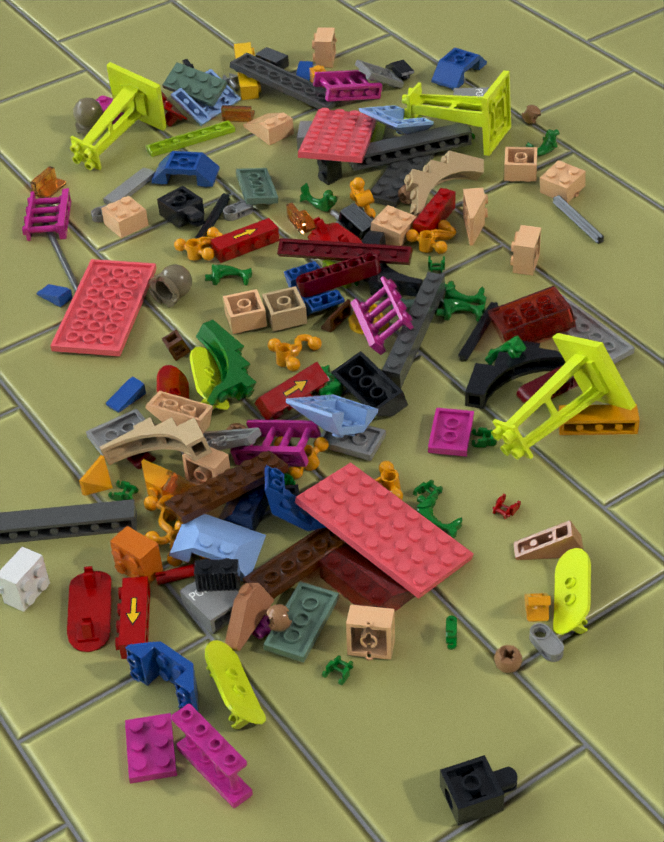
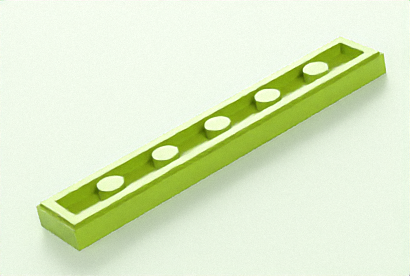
(190, 138)

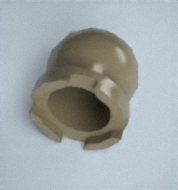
(86, 114)
(170, 284)

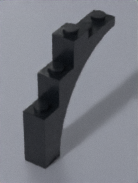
(405, 285)
(489, 378)

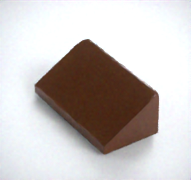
(337, 317)

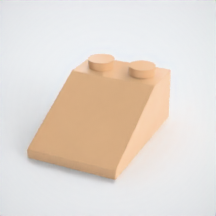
(271, 127)
(474, 212)
(180, 409)

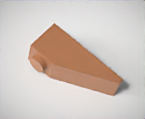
(549, 543)
(246, 613)

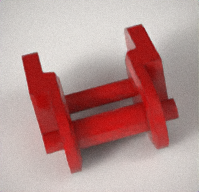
(510, 510)

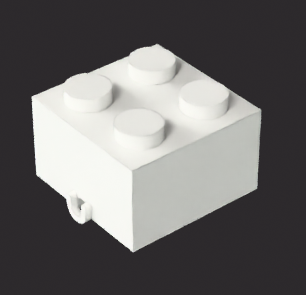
(23, 579)

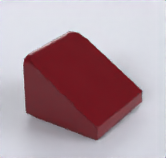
(136, 459)

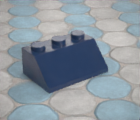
(246, 509)

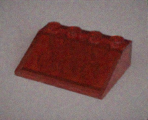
(533, 316)
(361, 580)

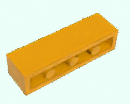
(602, 421)

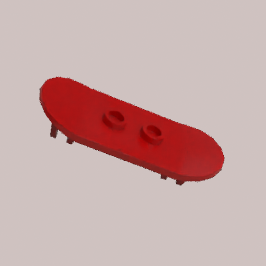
(172, 112)
(331, 232)
(172, 381)
(89, 610)

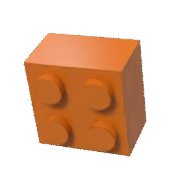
(136, 554)

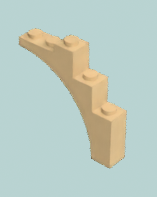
(451, 167)
(166, 435)

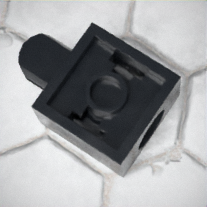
(182, 207)
(475, 789)

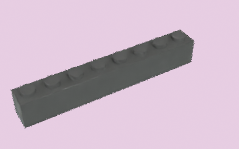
(415, 145)
(409, 340)
(67, 521)

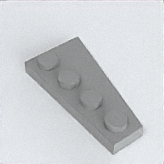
(231, 438)

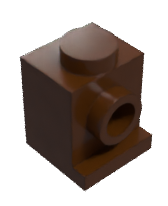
(176, 345)

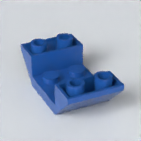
(453, 66)
(187, 164)
(316, 302)
(283, 502)
(156, 659)

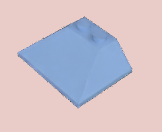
(201, 112)
(393, 117)
(335, 413)
(218, 540)

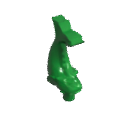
(549, 143)
(323, 204)
(219, 271)
(452, 293)
(454, 305)
(513, 346)
(333, 385)
(425, 508)

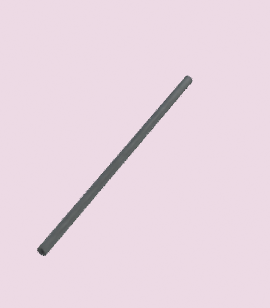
(61, 256)

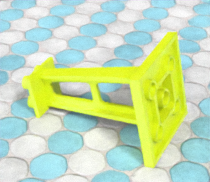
(134, 97)
(494, 104)
(594, 374)

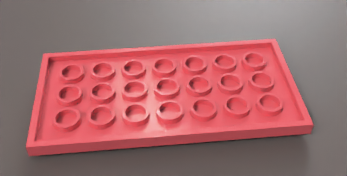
(338, 136)
(104, 308)
(384, 529)

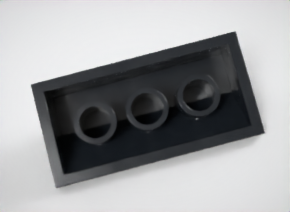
(370, 385)

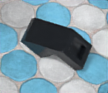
(400, 69)

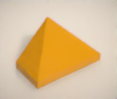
(96, 478)

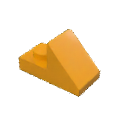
(537, 606)

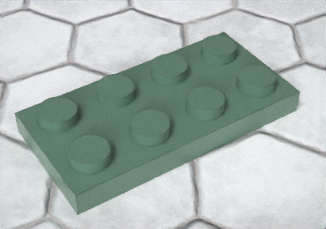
(197, 84)
(256, 186)
(309, 612)

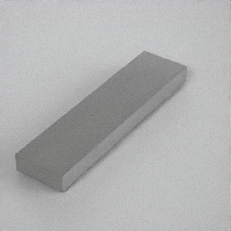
(130, 186)

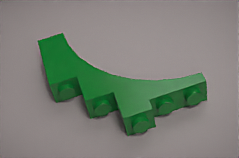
(232, 366)

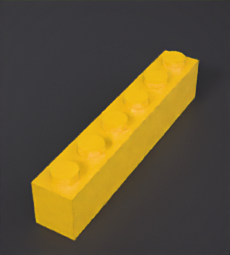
(249, 87)

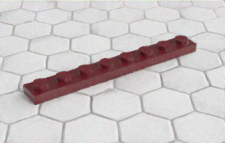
(343, 250)

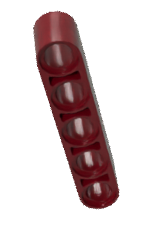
(338, 274)
(527, 390)

